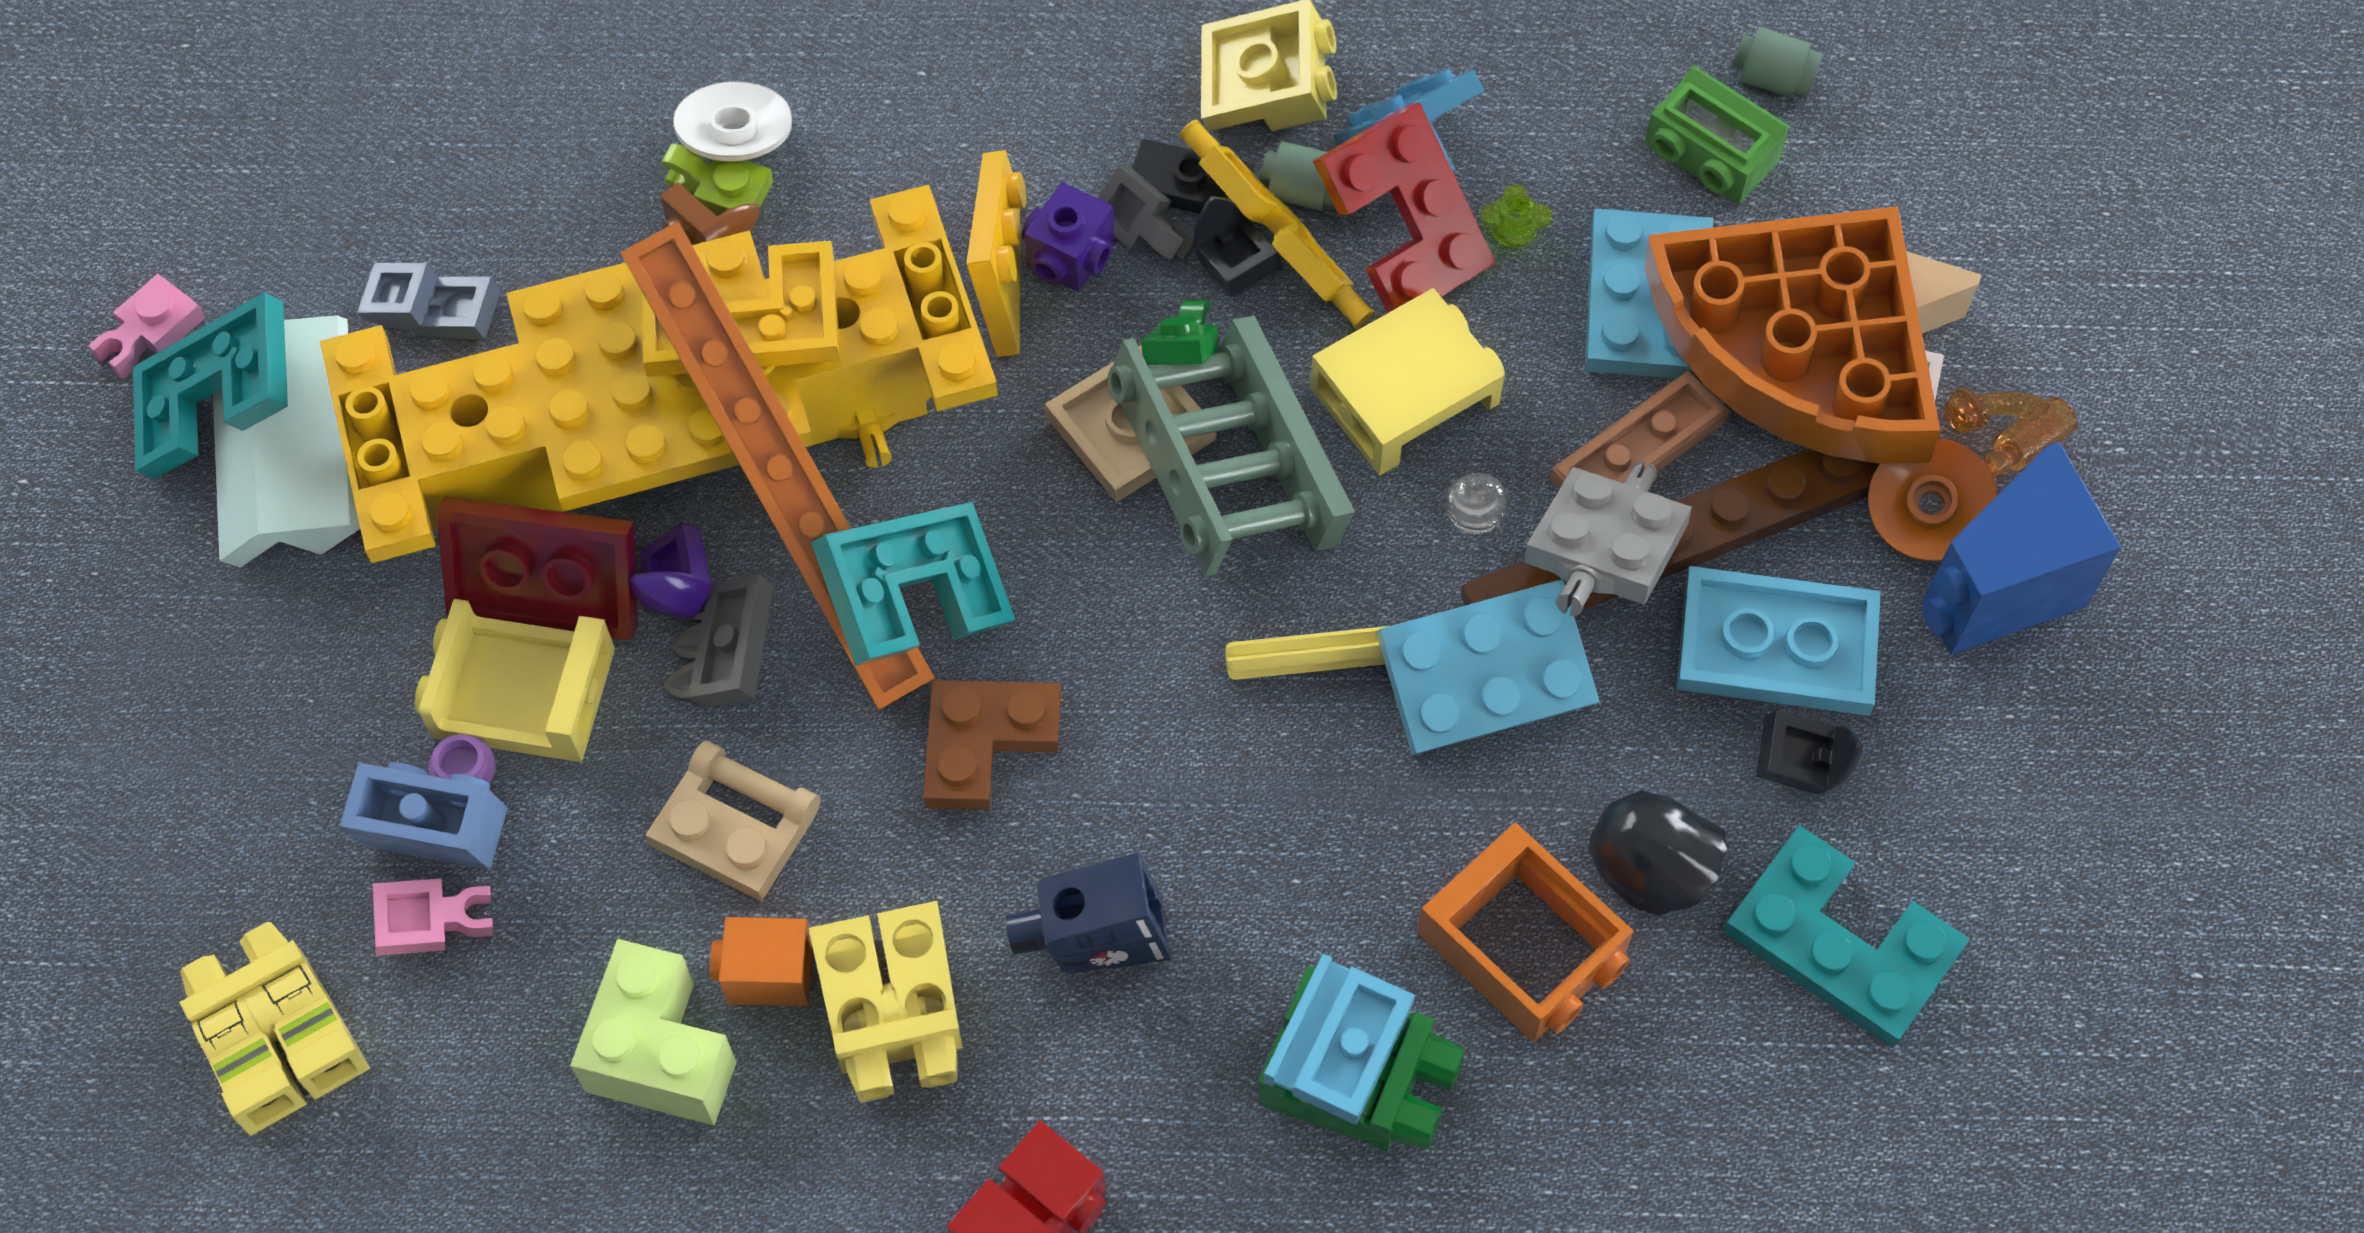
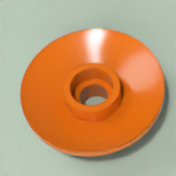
(1953, 476)

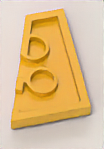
(995, 250)

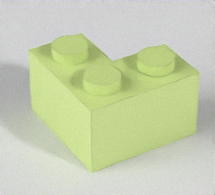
(638, 1047)

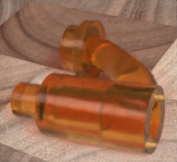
(2039, 424)

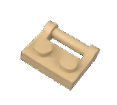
(724, 839)

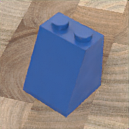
(2022, 557)

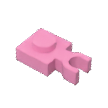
(148, 319)
(416, 915)

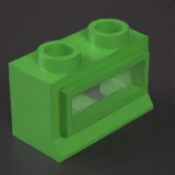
(1716, 135)

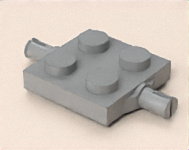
(1607, 536)

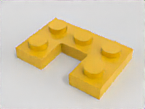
(786, 329)

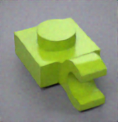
(720, 183)

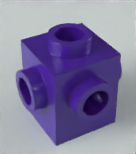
(1069, 237)

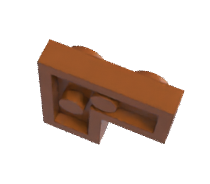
(975, 720)

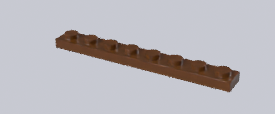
(1727, 516)

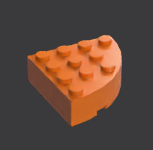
(1804, 329)

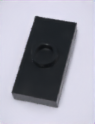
(1178, 175)

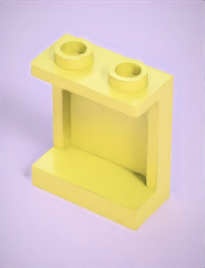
(1405, 377)
(515, 683)

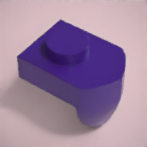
(674, 574)

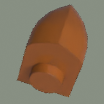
(701, 223)

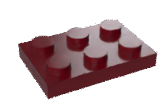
(538, 565)

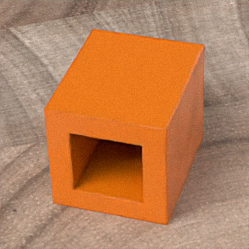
(763, 961)

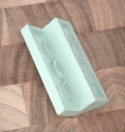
(290, 470)

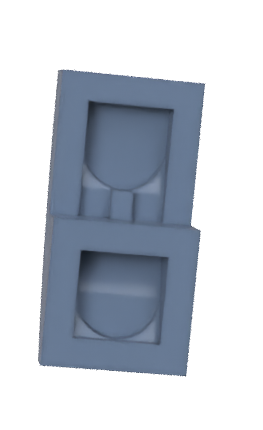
(422, 303)

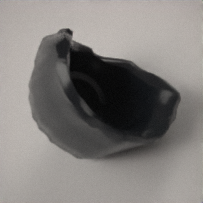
(1657, 852)

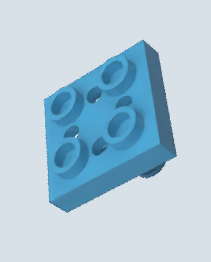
(1434, 93)

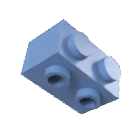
(424, 814)

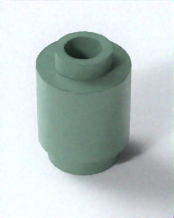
(1777, 63)
(1294, 176)

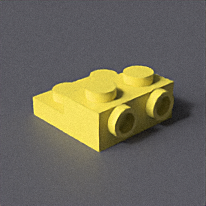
(1267, 68)

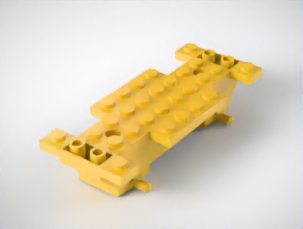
(581, 423)

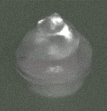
(1476, 503)

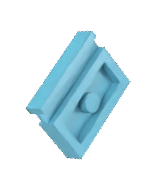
(1339, 1039)

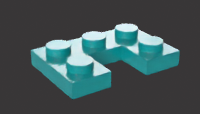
(233, 353)
(873, 561)
(1871, 987)

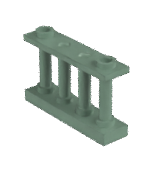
(1264, 405)

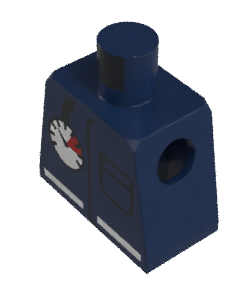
(1095, 918)

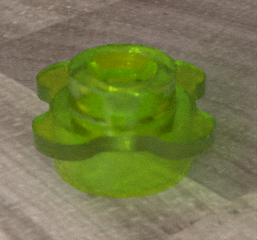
(1515, 230)

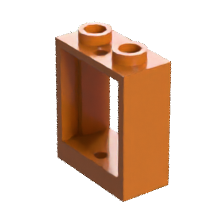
(1521, 856)

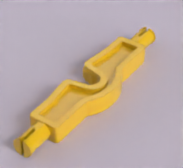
(1290, 234)

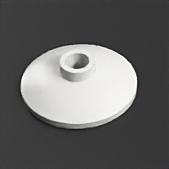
(732, 121)

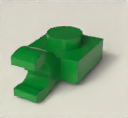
(1183, 337)

